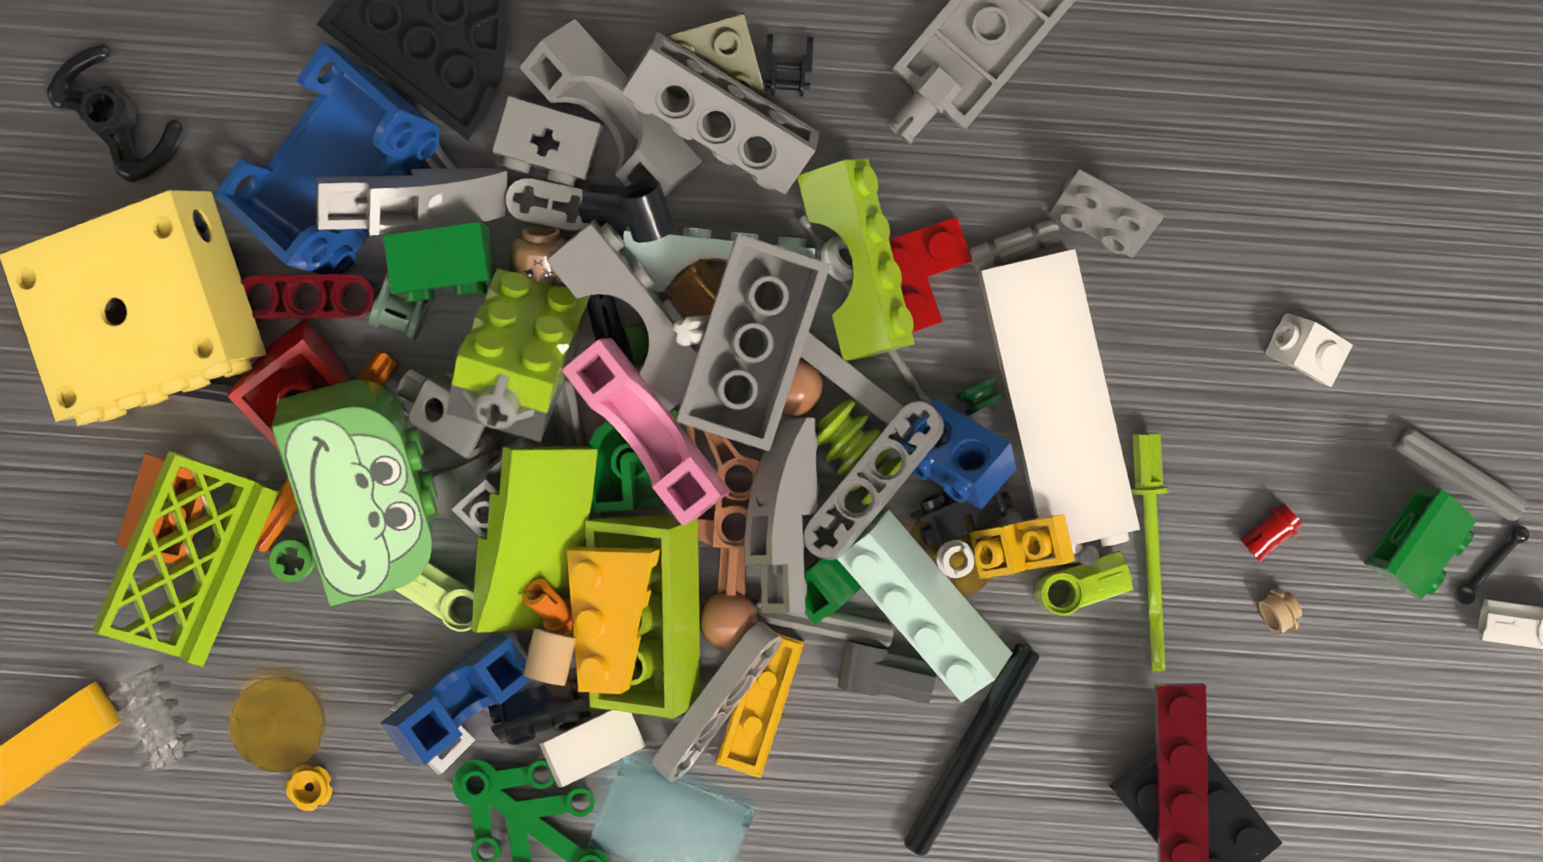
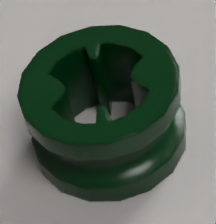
(980, 395)

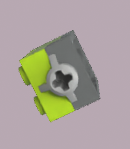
(516, 355)

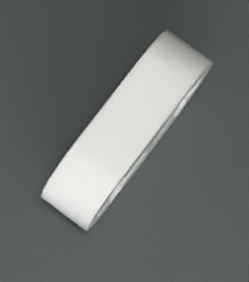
(545, 216)

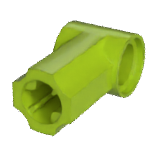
(1086, 584)

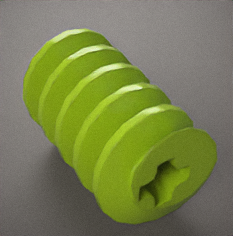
(851, 442)

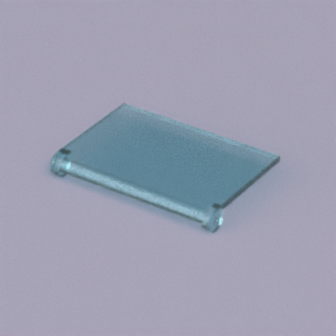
(668, 821)

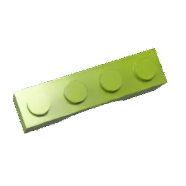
(875, 312)

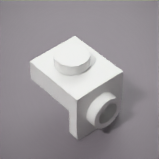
(1309, 348)

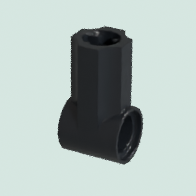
(631, 208)

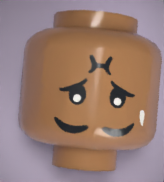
(531, 251)

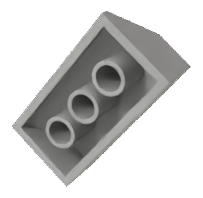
(753, 342)

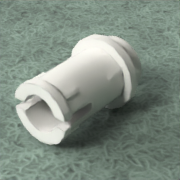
(947, 550)

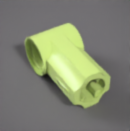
(437, 593)

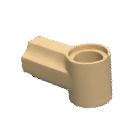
(549, 657)

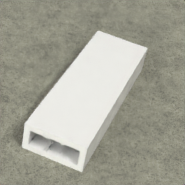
(1059, 397)

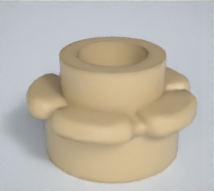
(1280, 611)

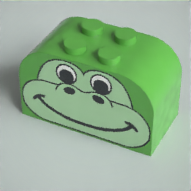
(358, 486)

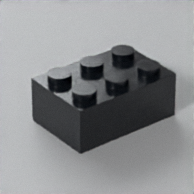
(1234, 825)

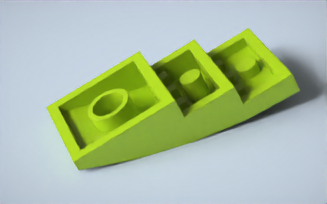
(530, 528)

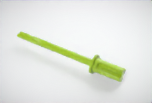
(1149, 483)

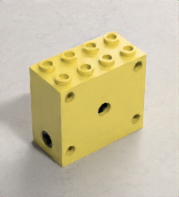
(133, 307)

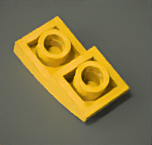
(1021, 546)

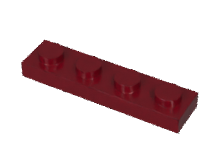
(1181, 772)

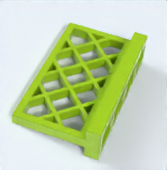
(216, 577)

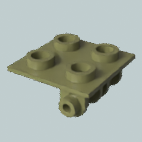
(726, 47)

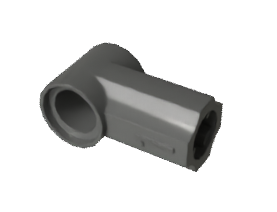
(876, 670)

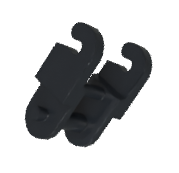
(772, 65)

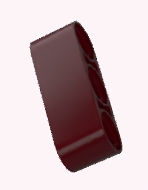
(331, 290)

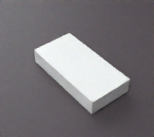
(591, 746)

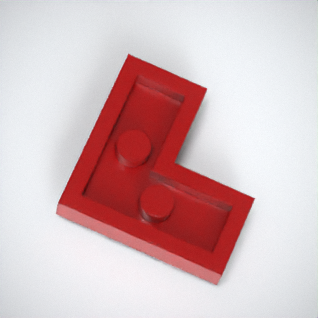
(923, 256)

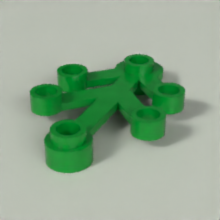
(521, 816)

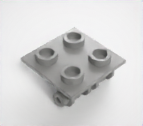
(1105, 214)

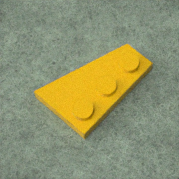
(607, 608)

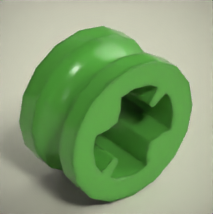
(280, 568)

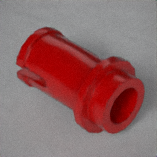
(1272, 532)

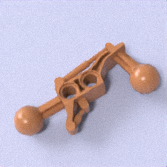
(729, 612)

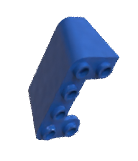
(347, 131)

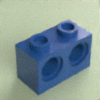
(962, 447)

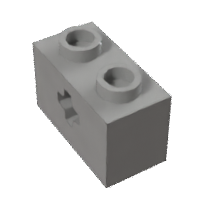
(526, 122)

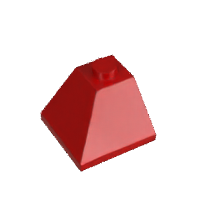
(292, 366)

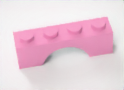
(670, 457)

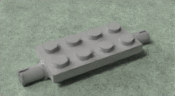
(970, 57)

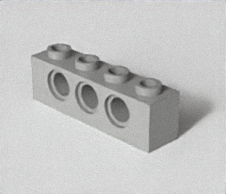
(711, 90)

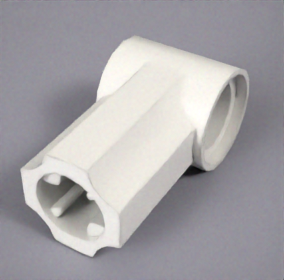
(1511, 623)

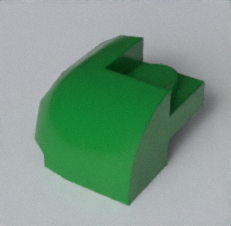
(620, 476)

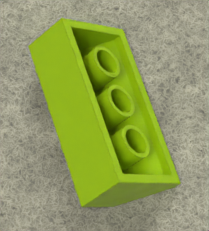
(669, 648)

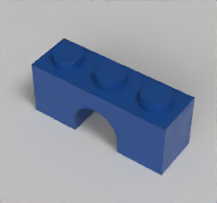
(433, 715)

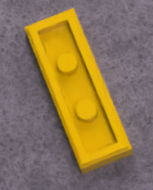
(759, 712)

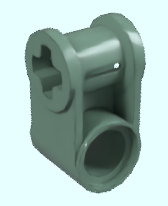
(381, 313)

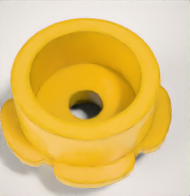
(306, 799)

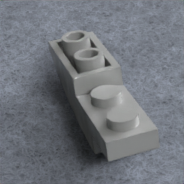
(411, 202)
(779, 497)

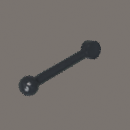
(1466, 593)

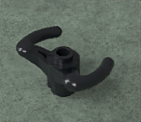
(93, 112)

